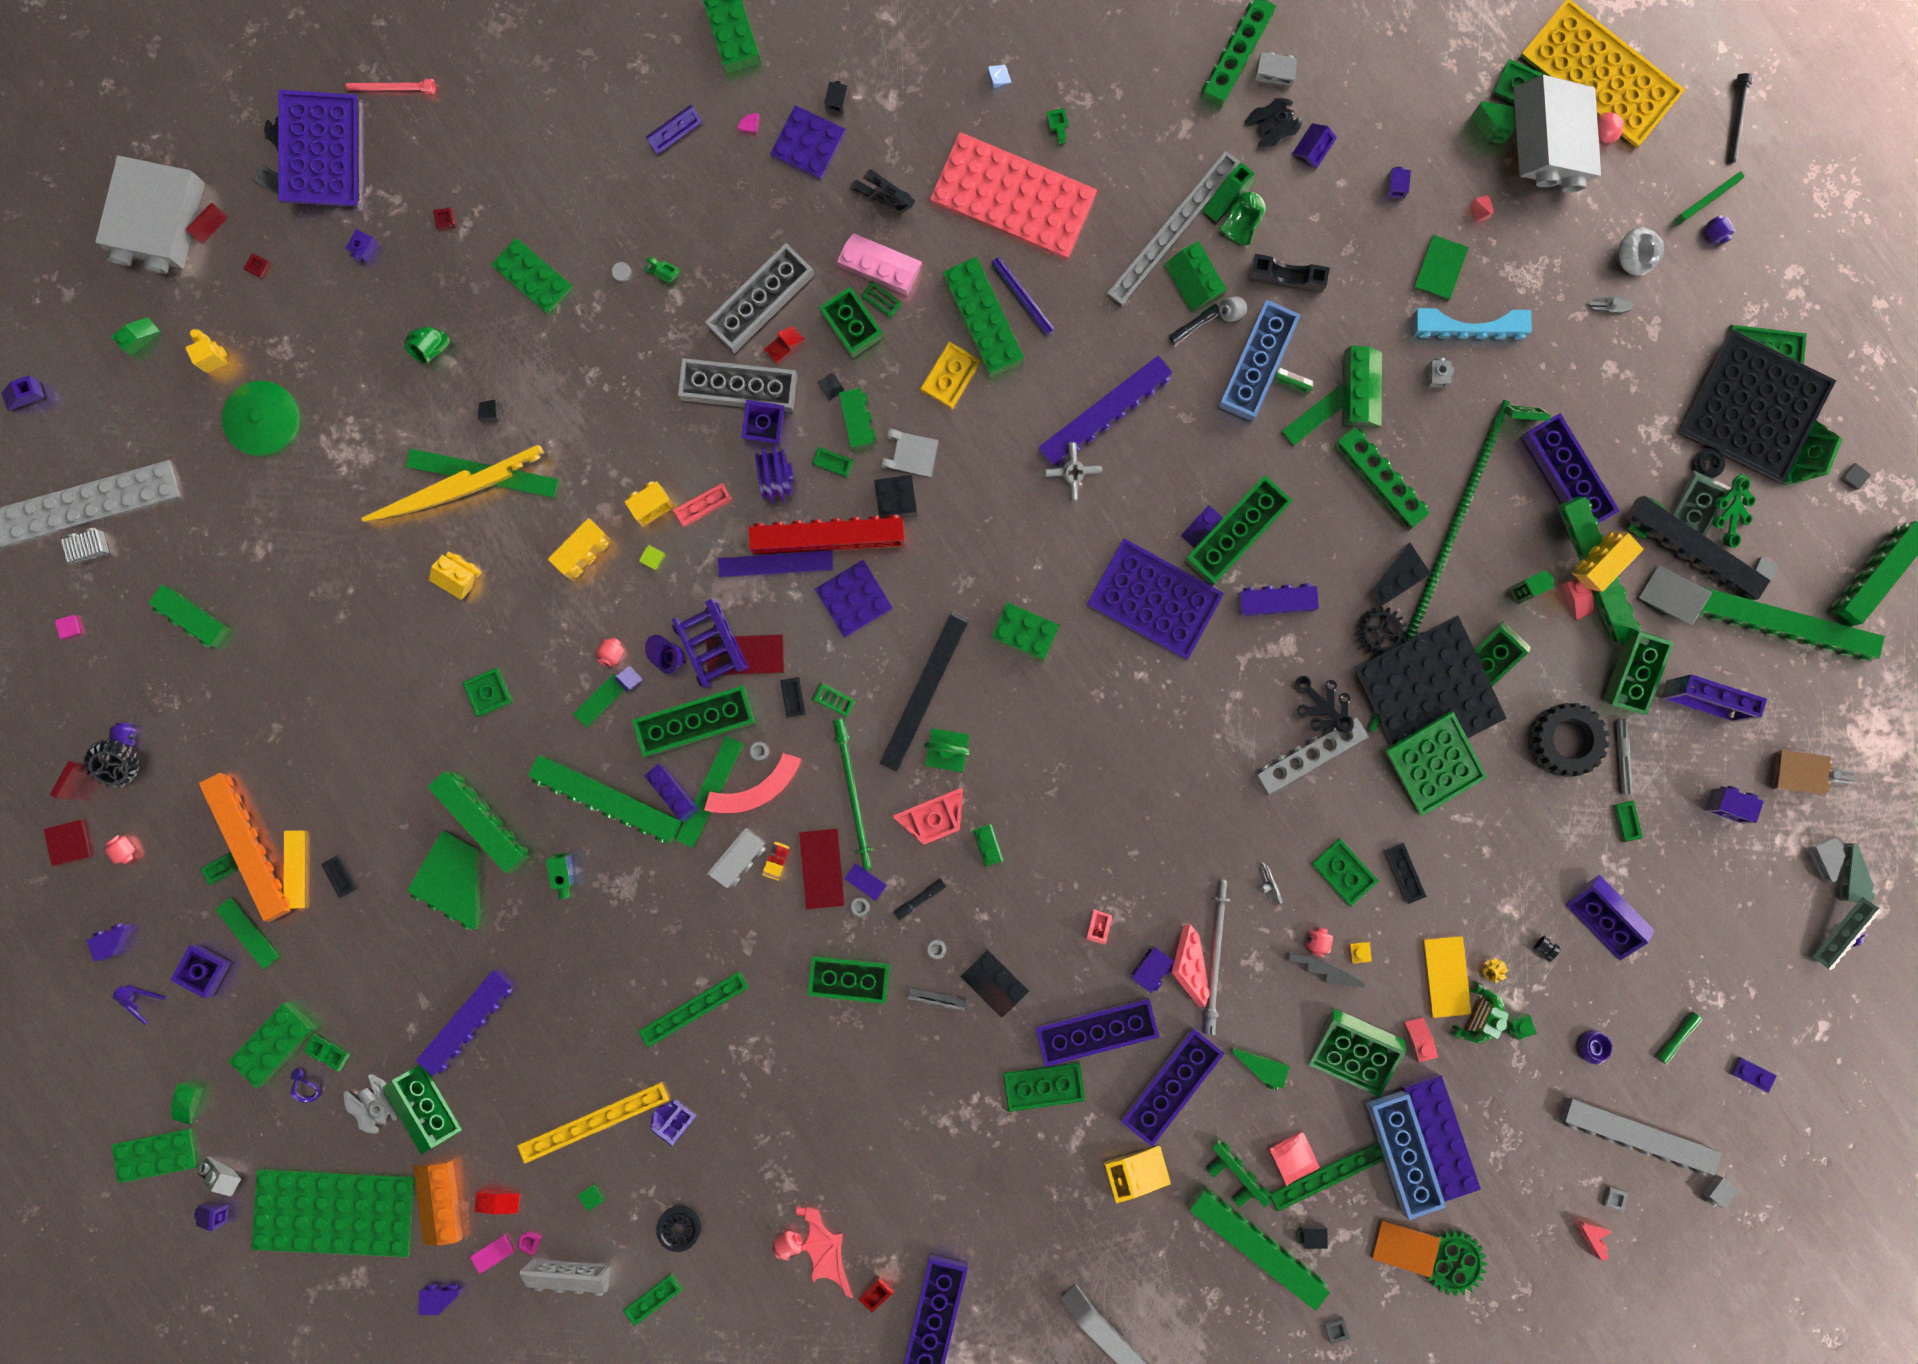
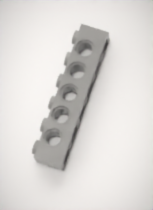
(1271, 784)

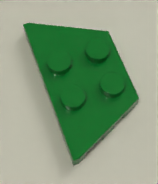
(1815, 456)

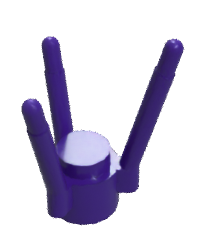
(125, 997)

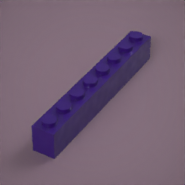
(1106, 410)

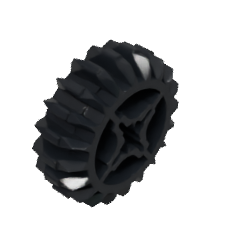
(1384, 624)
(110, 769)

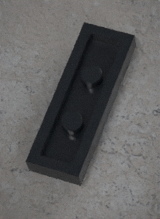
(1405, 873)

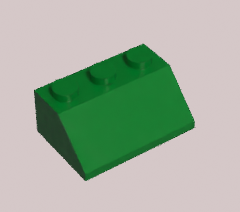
(1195, 277)

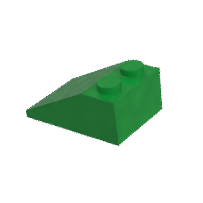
(1501, 651)

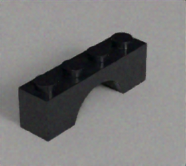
(1307, 277)

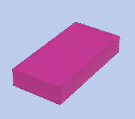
(492, 1254)

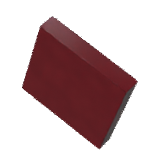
(69, 780)
(67, 842)

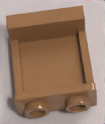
(1802, 772)

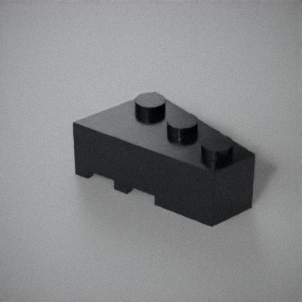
(1401, 575)

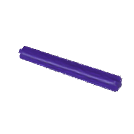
(1022, 296)

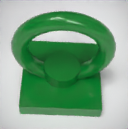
(947, 750)

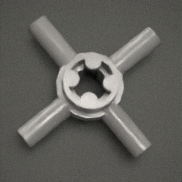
(1068, 466)

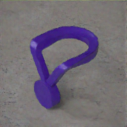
(296, 1075)

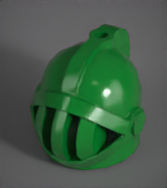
(428, 341)

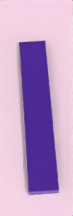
(775, 564)

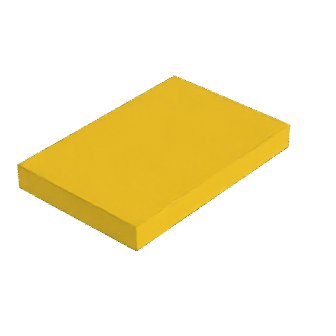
(950, 375)

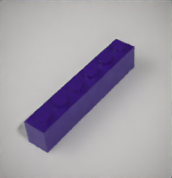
(465, 1022)

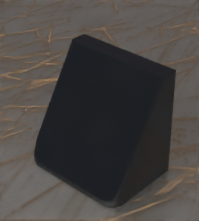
(831, 386)

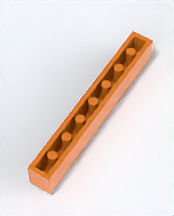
(245, 847)

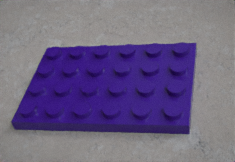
(317, 148)
(1155, 599)

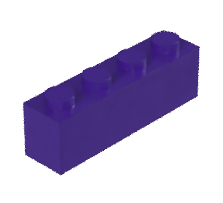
(1278, 600)

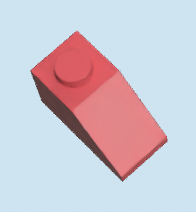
(1579, 598)
(1420, 1040)

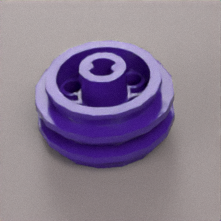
(774, 474)

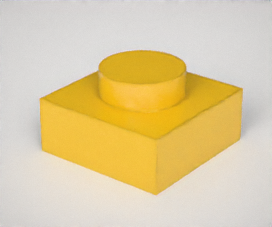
(1360, 952)

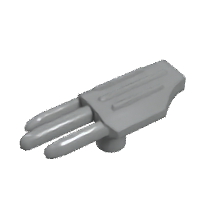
(1613, 304)
(1836, 774)
(1269, 885)

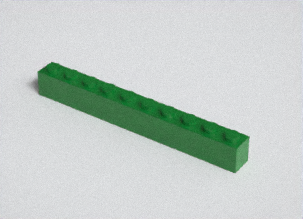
(1793, 626)

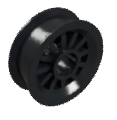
(670, 1244)

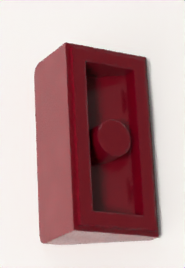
(206, 223)

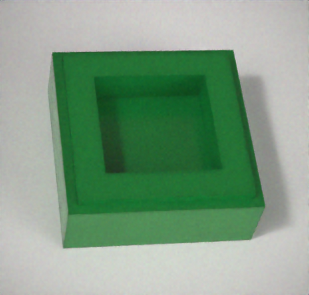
(591, 1197)

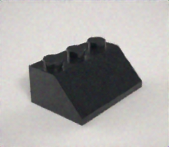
(994, 983)

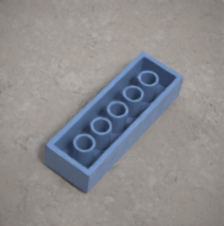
(1259, 360)
(1406, 1155)

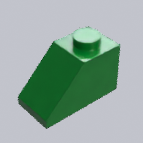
(135, 335)
(185, 1101)

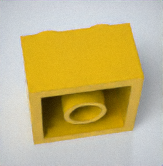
(649, 503)

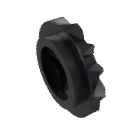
(1717, 461)

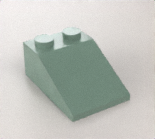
(1698, 500)

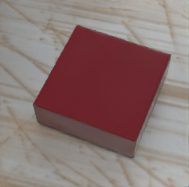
(444, 218)
(256, 265)

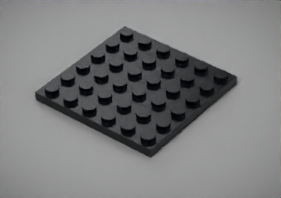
(1757, 406)
(1429, 679)

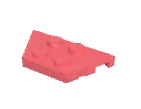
(933, 818)

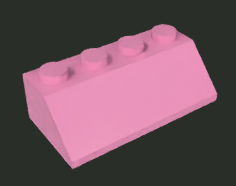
(879, 264)

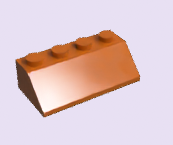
(438, 1203)

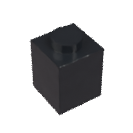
(836, 96)
(1313, 1237)

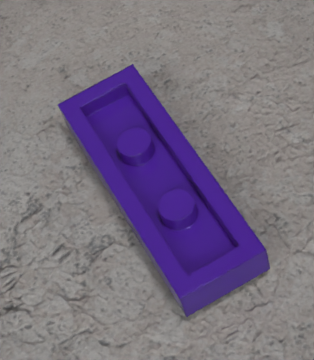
(673, 129)

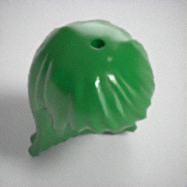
(1243, 218)

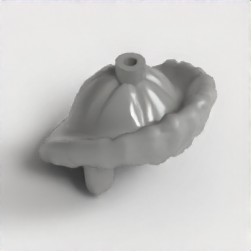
(1640, 251)

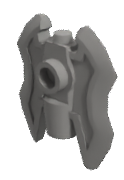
(372, 1108)

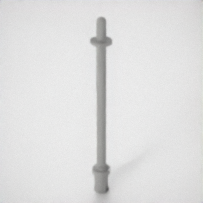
(1211, 1013)

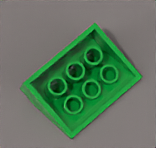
(1357, 1052)

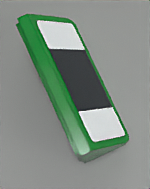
(1293, 380)

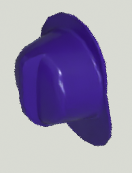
(663, 654)

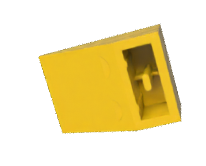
(1137, 1174)

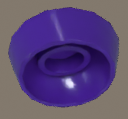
(1593, 1053)

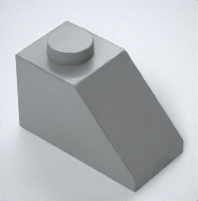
(1828, 858)

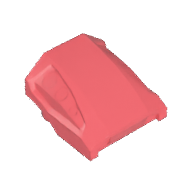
(1294, 1158)

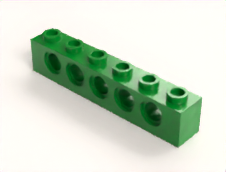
(1217, 93)
(1372, 476)

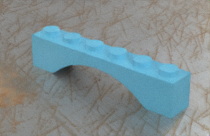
(1432, 322)

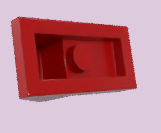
(784, 344)
(876, 1294)

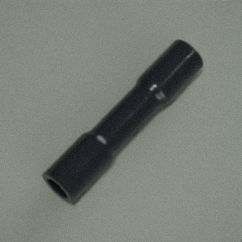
(1204, 317)
(929, 892)

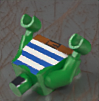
(1487, 1019)

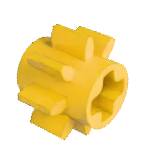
(1495, 970)

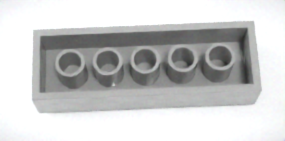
(759, 298)
(736, 383)

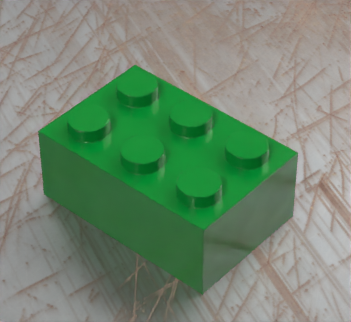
(851, 322)
(1025, 631)

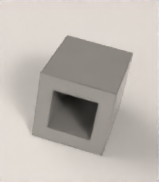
(1720, 1192)

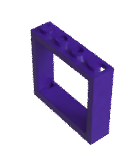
(1714, 698)

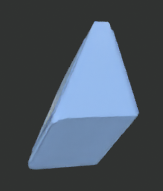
(999, 76)

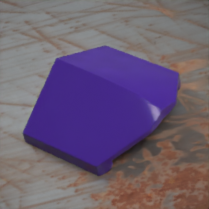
(671, 1121)

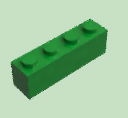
(189, 616)

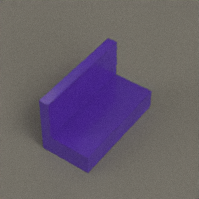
(1315, 144)

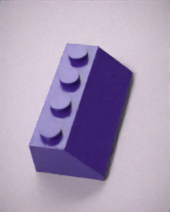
(1610, 918)

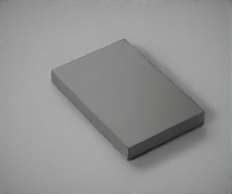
(1675, 595)

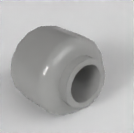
(1232, 309)

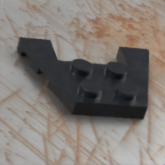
(885, 191)

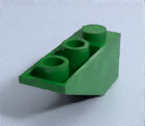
(1235, 184)

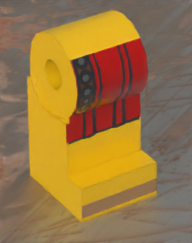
(776, 861)

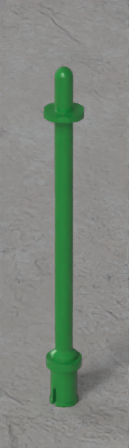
(842, 739)

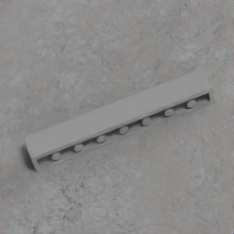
(1640, 1136)

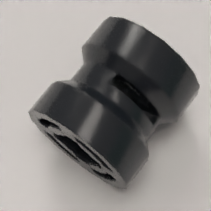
(1547, 948)

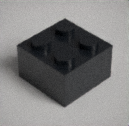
(895, 497)

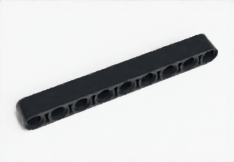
(924, 691)

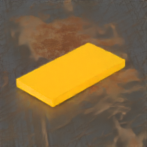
(1447, 976)

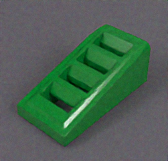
(818, 691)

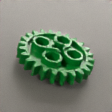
(1470, 1271)

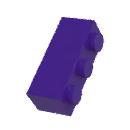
(671, 792)

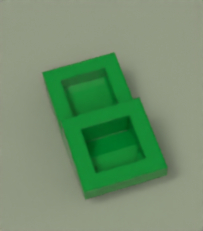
(326, 1052)

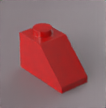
(496, 1202)

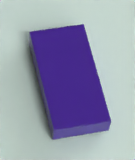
(865, 882)

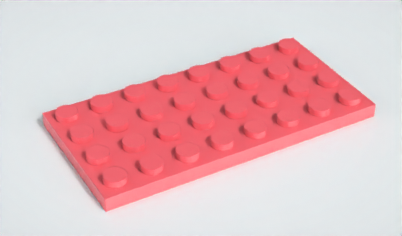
(1013, 195)

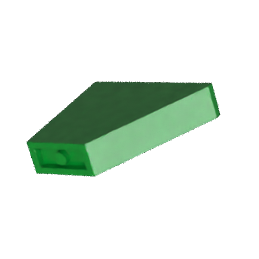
(451, 880)

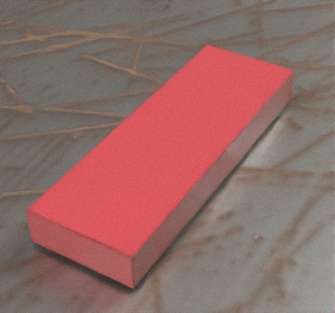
(702, 505)

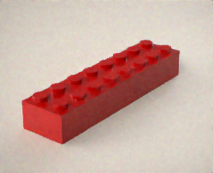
(826, 536)

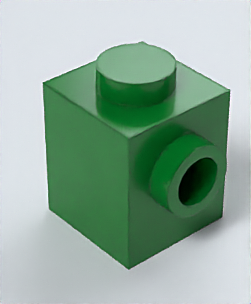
(1520, 1026)

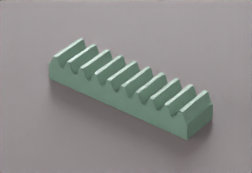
(1847, 933)

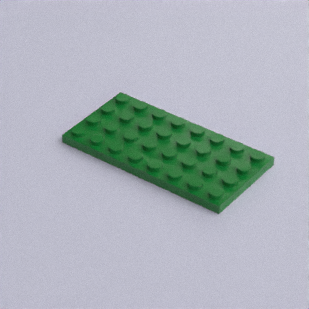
(333, 1213)

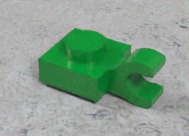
(1058, 122)
(662, 270)

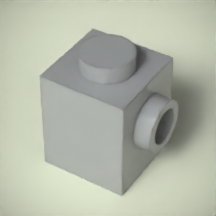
(1440, 373)

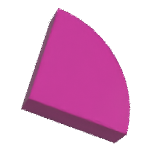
(749, 123)

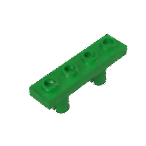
(1251, 1188)

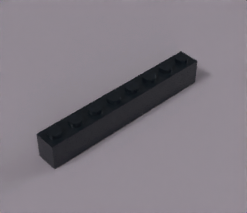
(1697, 548)

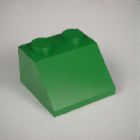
(1495, 121)

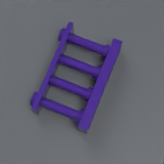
(728, 645)

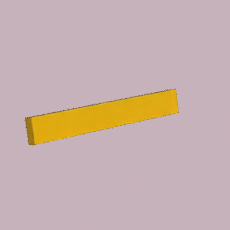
(592, 1122)

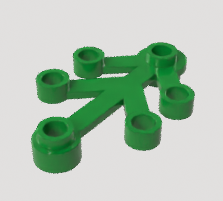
(1740, 487)

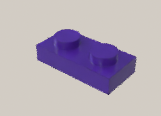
(1753, 1075)

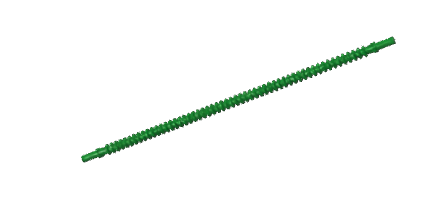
(1420, 610)

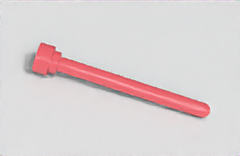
(426, 86)

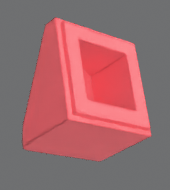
(1482, 208)

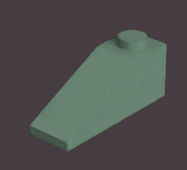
(1855, 877)

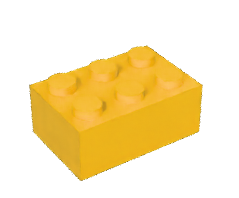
(580, 549)
(1607, 560)

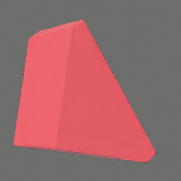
(1098, 927)

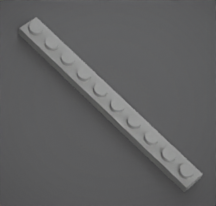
(1172, 229)

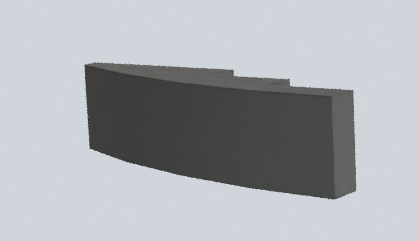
(1330, 973)

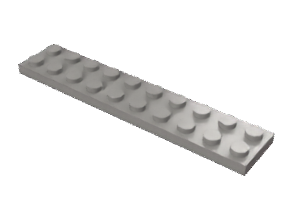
(87, 503)

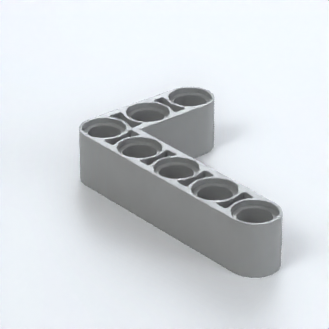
(1099, 1328)

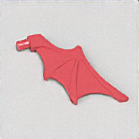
(824, 1250)

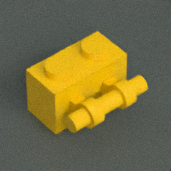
(205, 353)
(454, 574)

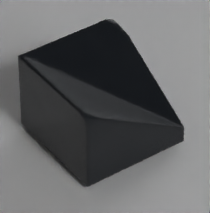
(488, 411)

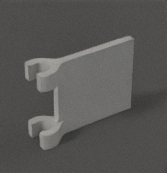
(912, 453)

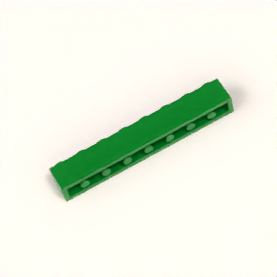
(1584, 536)

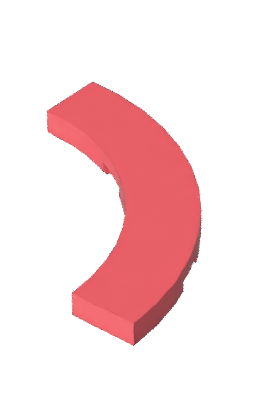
(757, 795)

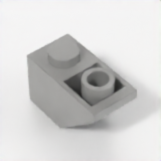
(218, 1177)

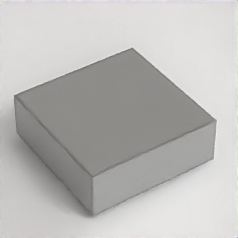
(1766, 568)
(1615, 1199)

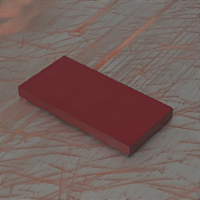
(761, 652)
(821, 869)

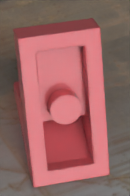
(1593, 1235)

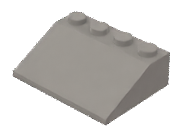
(566, 1276)

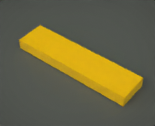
(294, 868)

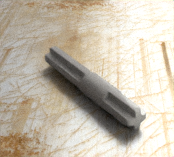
(1624, 756)

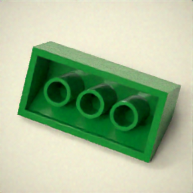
(1362, 386)
(421, 1108)

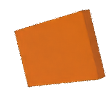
(1406, 1248)

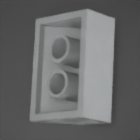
(738, 858)

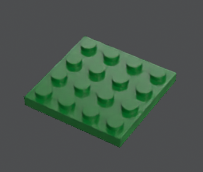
(1436, 763)

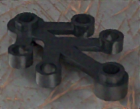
(1326, 707)

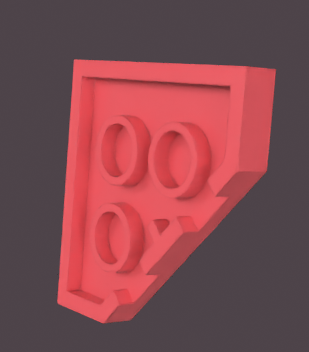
(1190, 966)

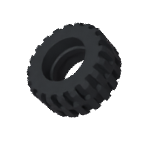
(1593, 734)

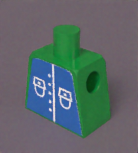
(561, 865)

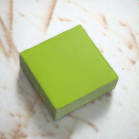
(652, 557)

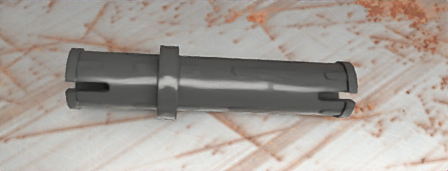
(937, 999)

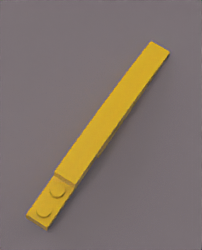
(456, 486)

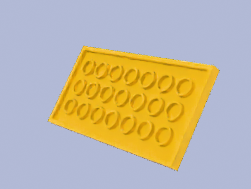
(1588, 53)

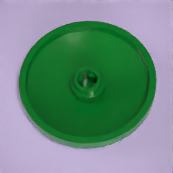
(260, 418)

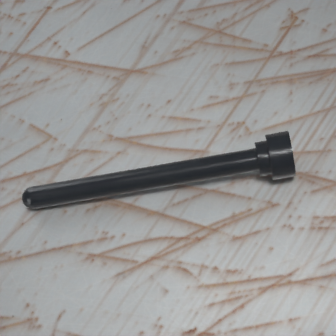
(1744, 81)

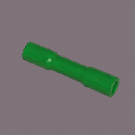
(1687, 1028)

